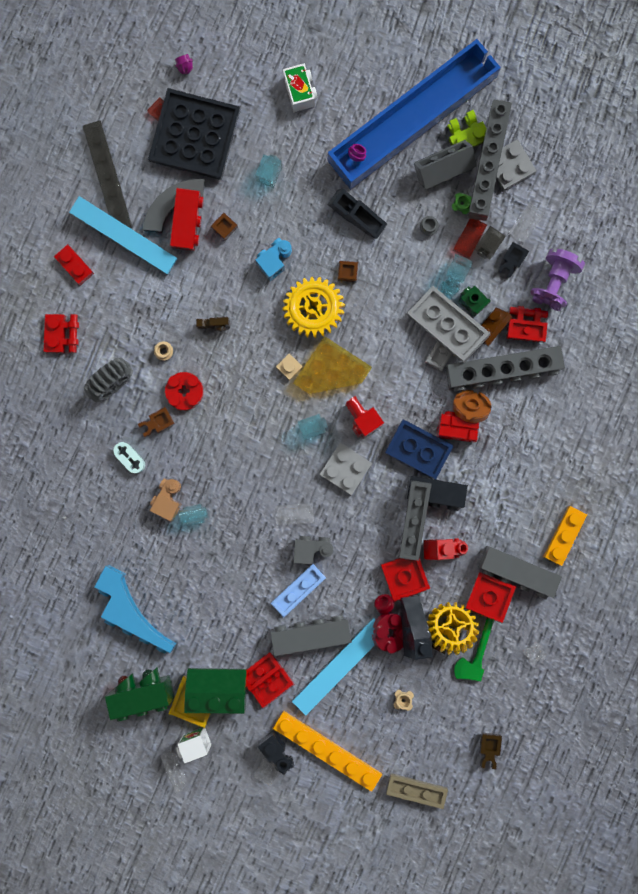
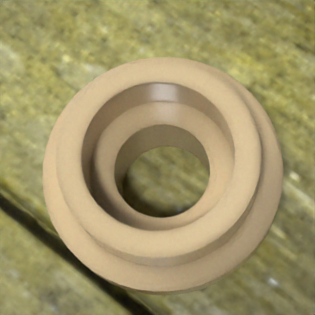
(157, 351)

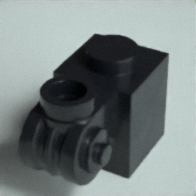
(273, 750)

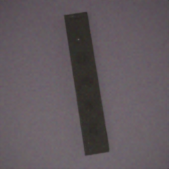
(106, 172)

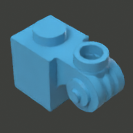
(269, 260)

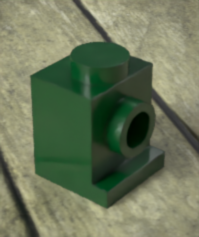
(474, 307)

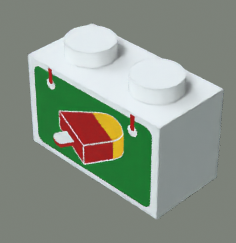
(299, 88)
(193, 745)

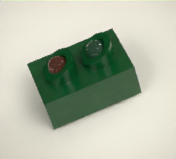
(139, 698)

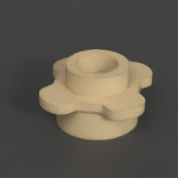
(398, 704)

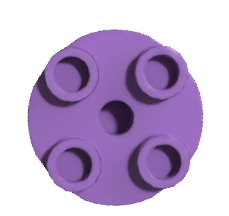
(562, 264)

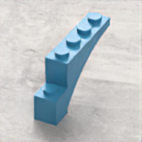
(124, 613)

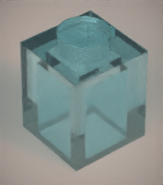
(268, 170)
(312, 427)

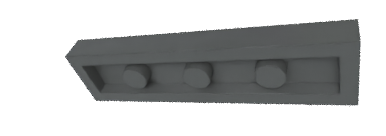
(414, 520)

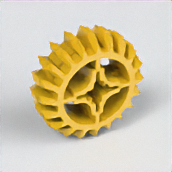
(466, 624)

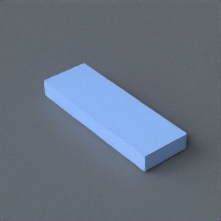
(298, 590)

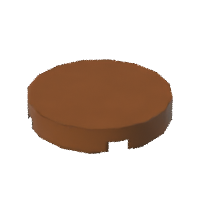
(472, 406)

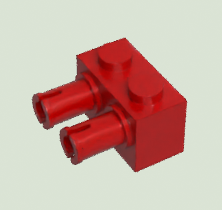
(364, 421)

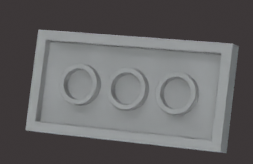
(448, 324)

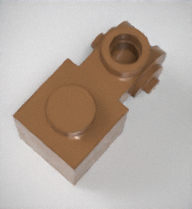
(163, 503)

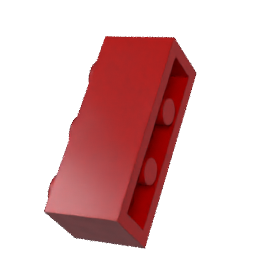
(186, 219)

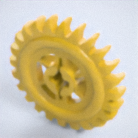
(322, 322)

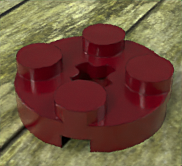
(380, 632)

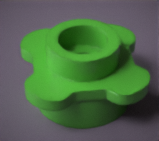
(462, 198)

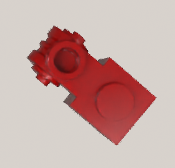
(444, 548)

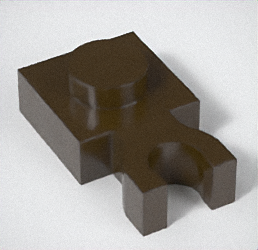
(218, 324)
(490, 746)

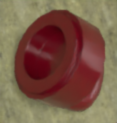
(384, 603)

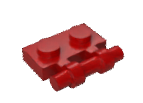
(527, 330)
(55, 333)

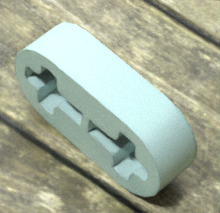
(126, 460)

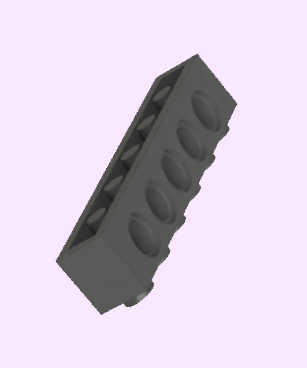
(489, 160)
(552, 356)

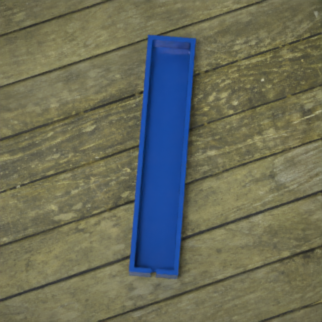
(415, 113)

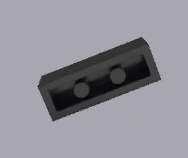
(443, 493)

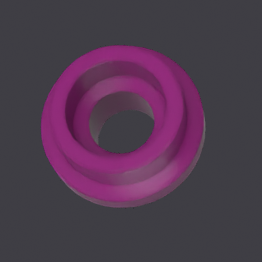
(357, 152)

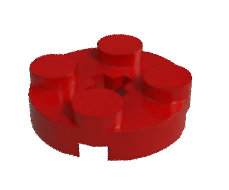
(176, 383)

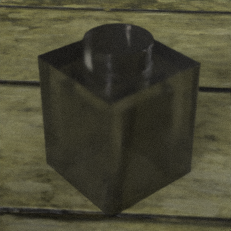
(489, 243)

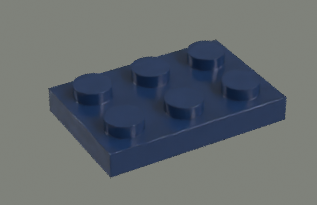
(419, 449)

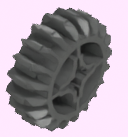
(108, 379)

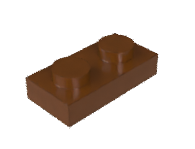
(495, 323)

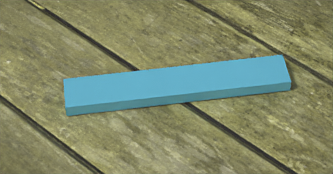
(123, 235)
(335, 669)

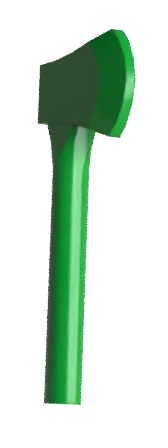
(474, 671)

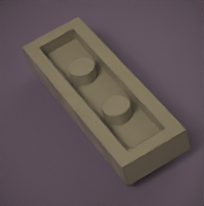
(416, 791)

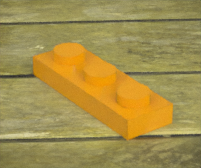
(565, 535)

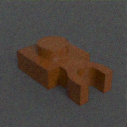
(159, 420)

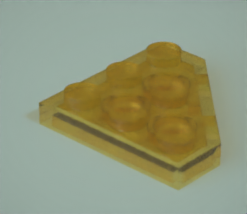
(331, 369)

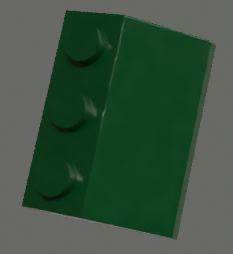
(215, 691)

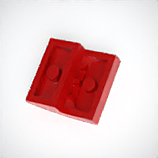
(267, 680)

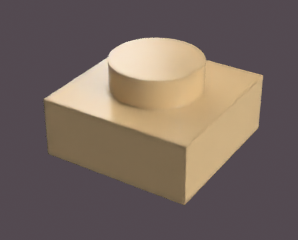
(289, 367)

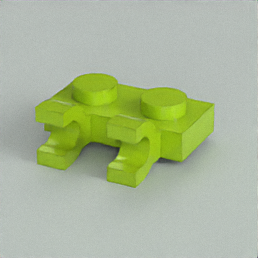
(473, 135)

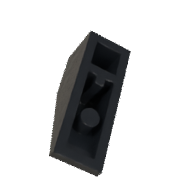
(416, 636)

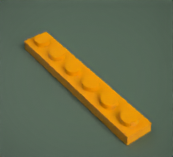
(327, 751)

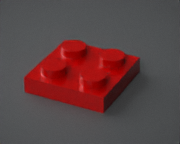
(404, 577)
(490, 597)

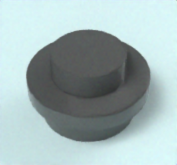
(429, 225)

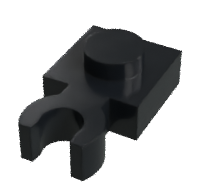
(514, 256)

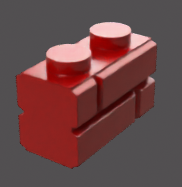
(454, 428)

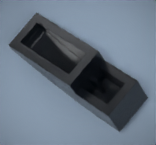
(357, 213)

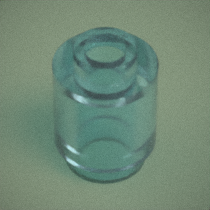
(193, 515)

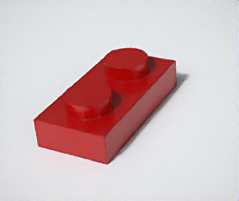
(74, 264)

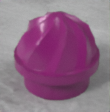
(184, 64)

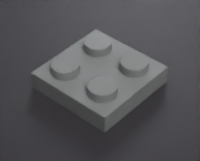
(513, 166)
(345, 468)

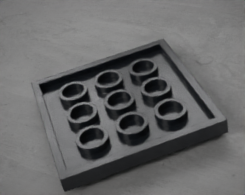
(194, 134)

